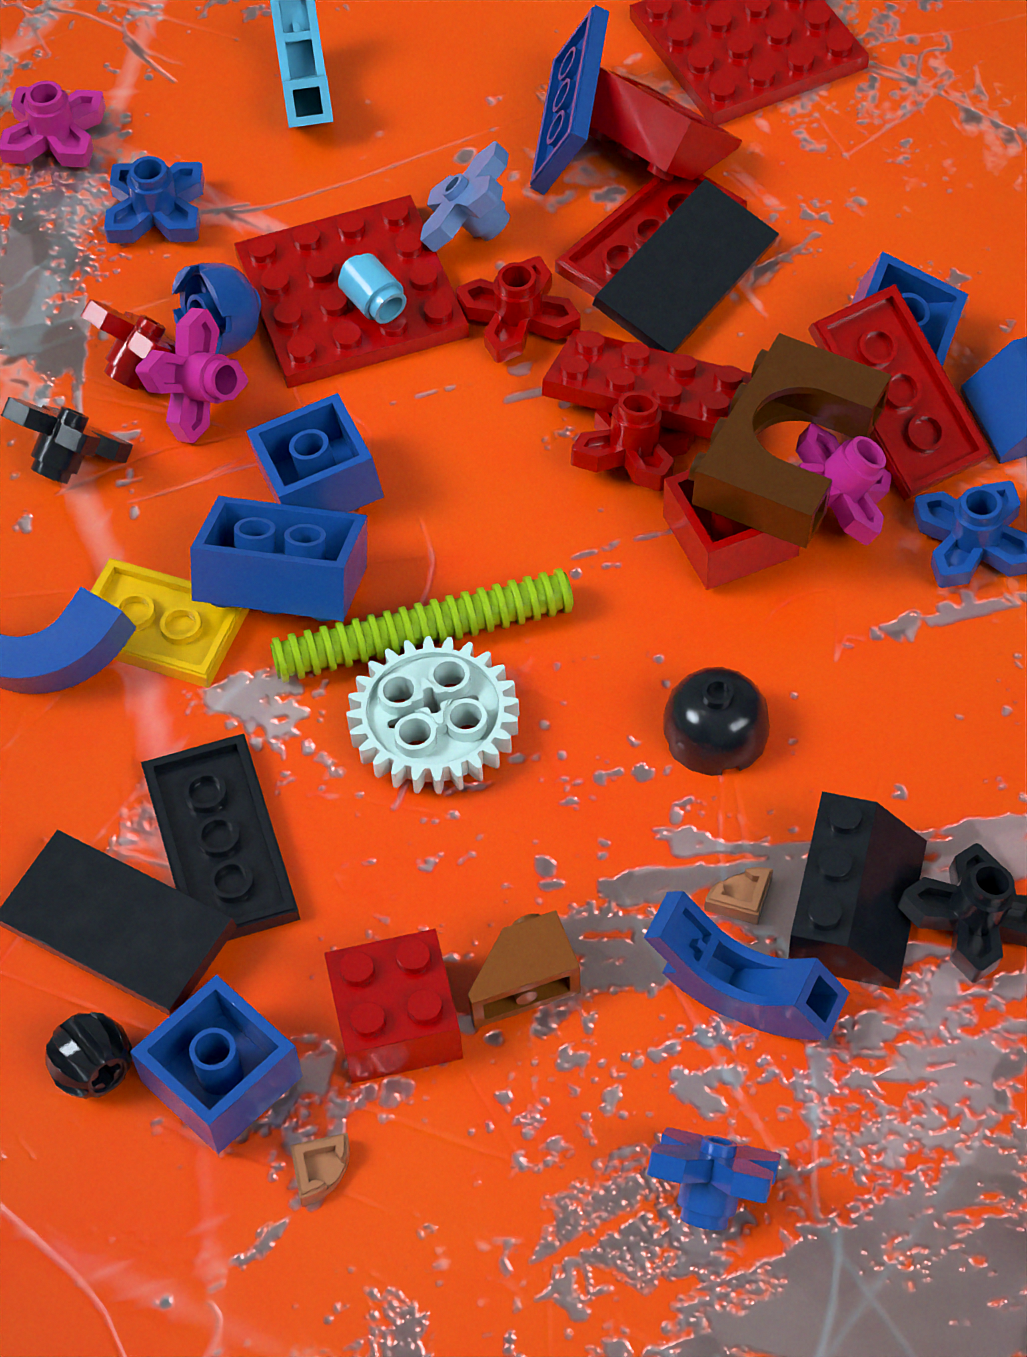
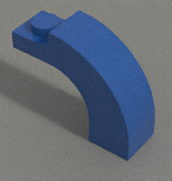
(66, 651)
(753, 988)

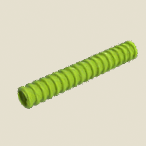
(436, 620)

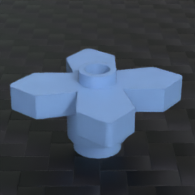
(469, 201)

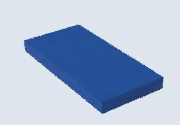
(569, 100)

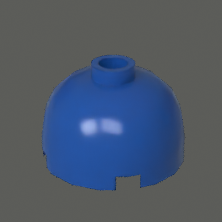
(228, 298)

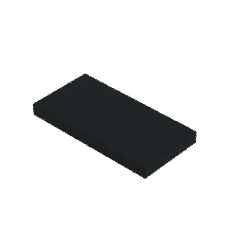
(685, 269)
(221, 834)
(116, 922)

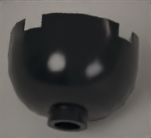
(716, 721)

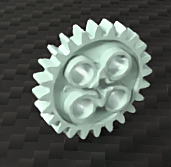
(433, 714)

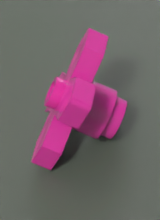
(52, 122)
(192, 375)
(856, 478)

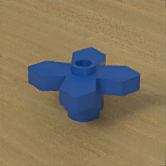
(155, 197)
(973, 531)
(712, 1175)

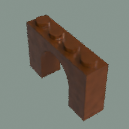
(786, 384)

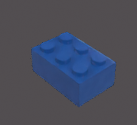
(279, 558)

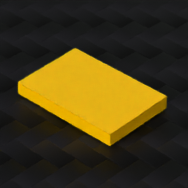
(171, 631)

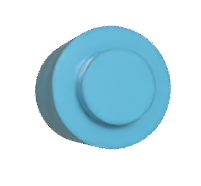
(372, 288)

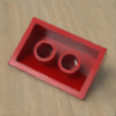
(656, 128)

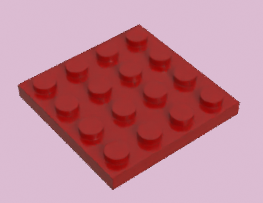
(748, 51)
(314, 322)

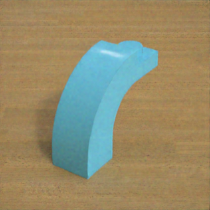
(301, 62)

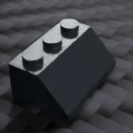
(851, 891)

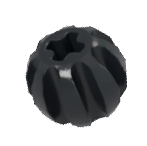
(88, 1055)

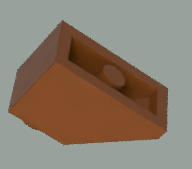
(525, 970)

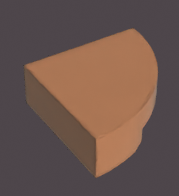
(741, 895)
(320, 1166)

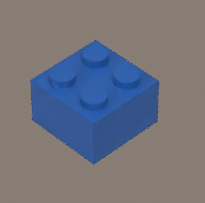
(316, 458)
(217, 1063)

